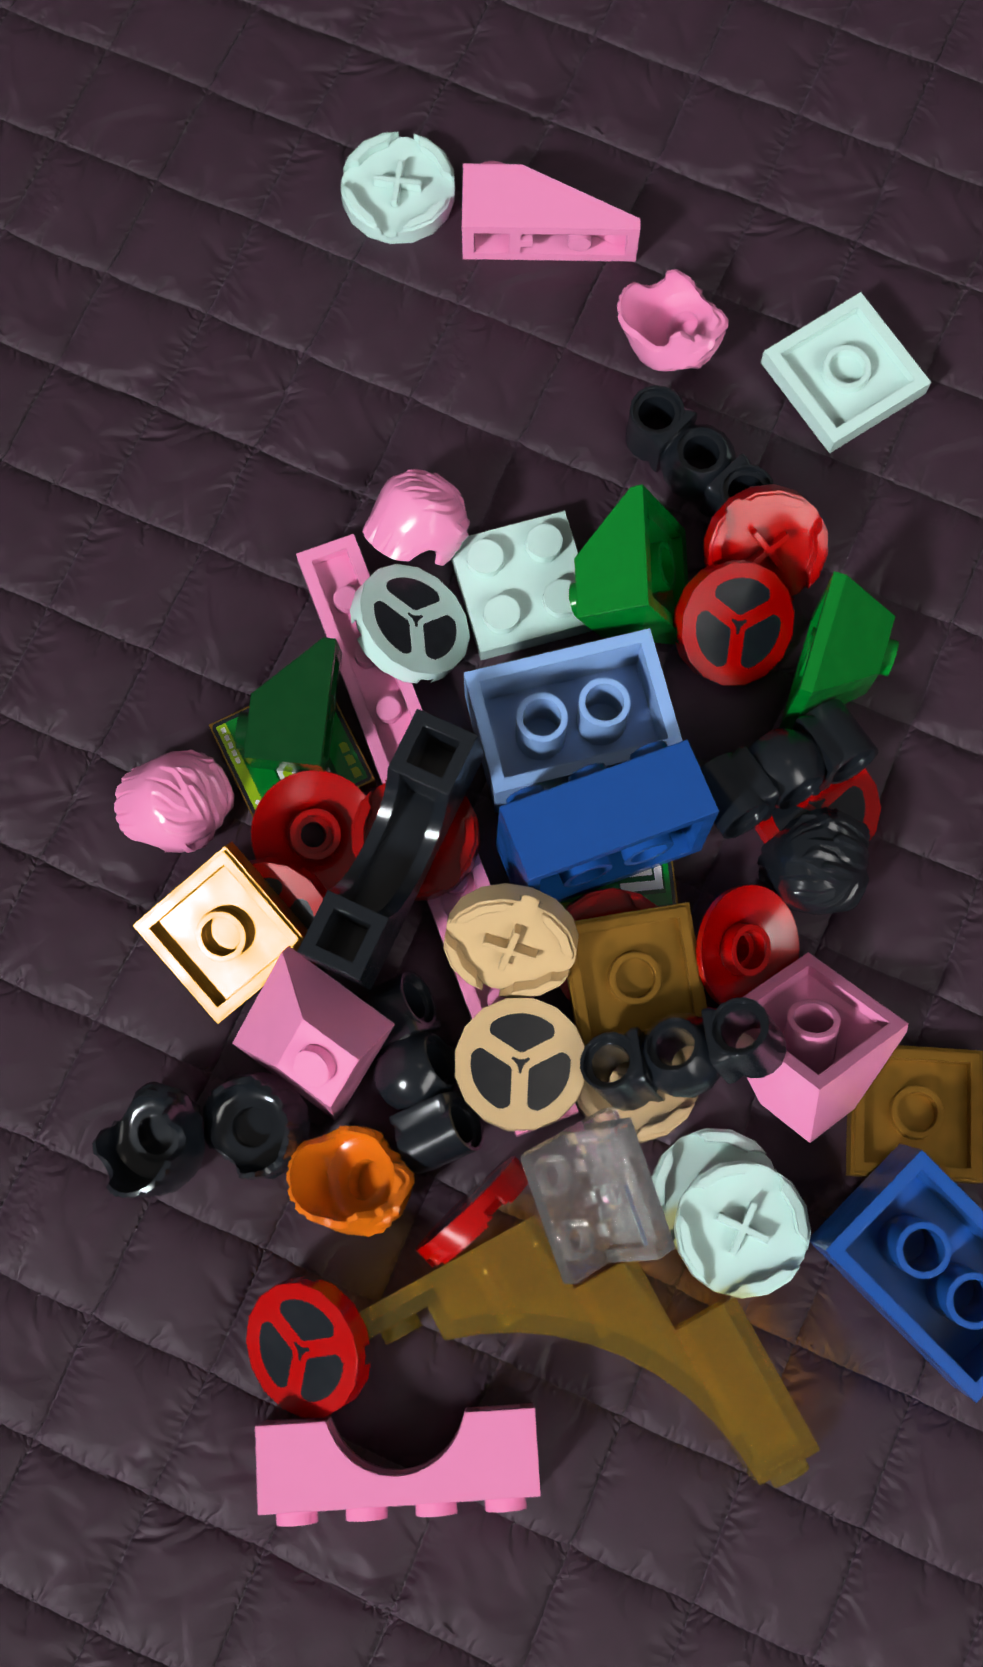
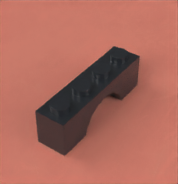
(375, 895)

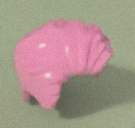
(671, 323)
(417, 515)
(174, 801)

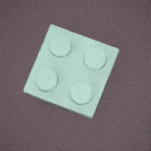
(845, 372)
(519, 584)

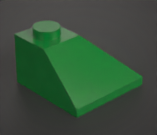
(632, 570)
(842, 649)

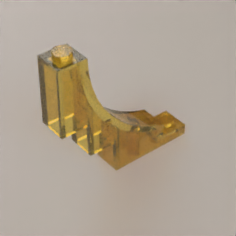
(708, 1358)

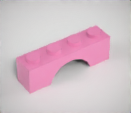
(311, 1469)

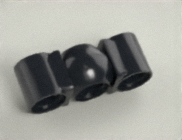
(682, 440)
(787, 767)
(713, 1056)
(418, 1078)

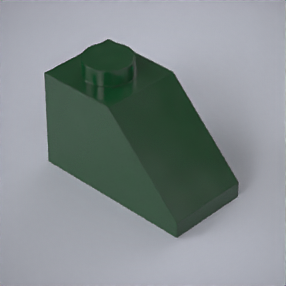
(293, 713)

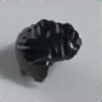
(818, 862)
(256, 1123)
(154, 1143)

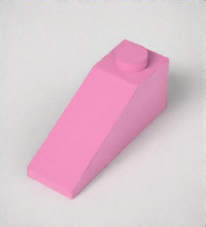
(530, 216)

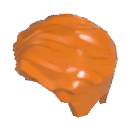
(349, 1181)

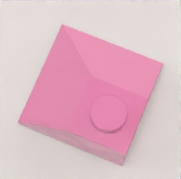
(312, 1033)
(833, 1045)

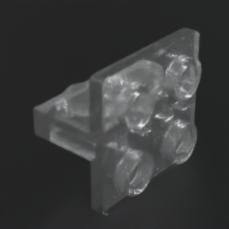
(596, 1196)

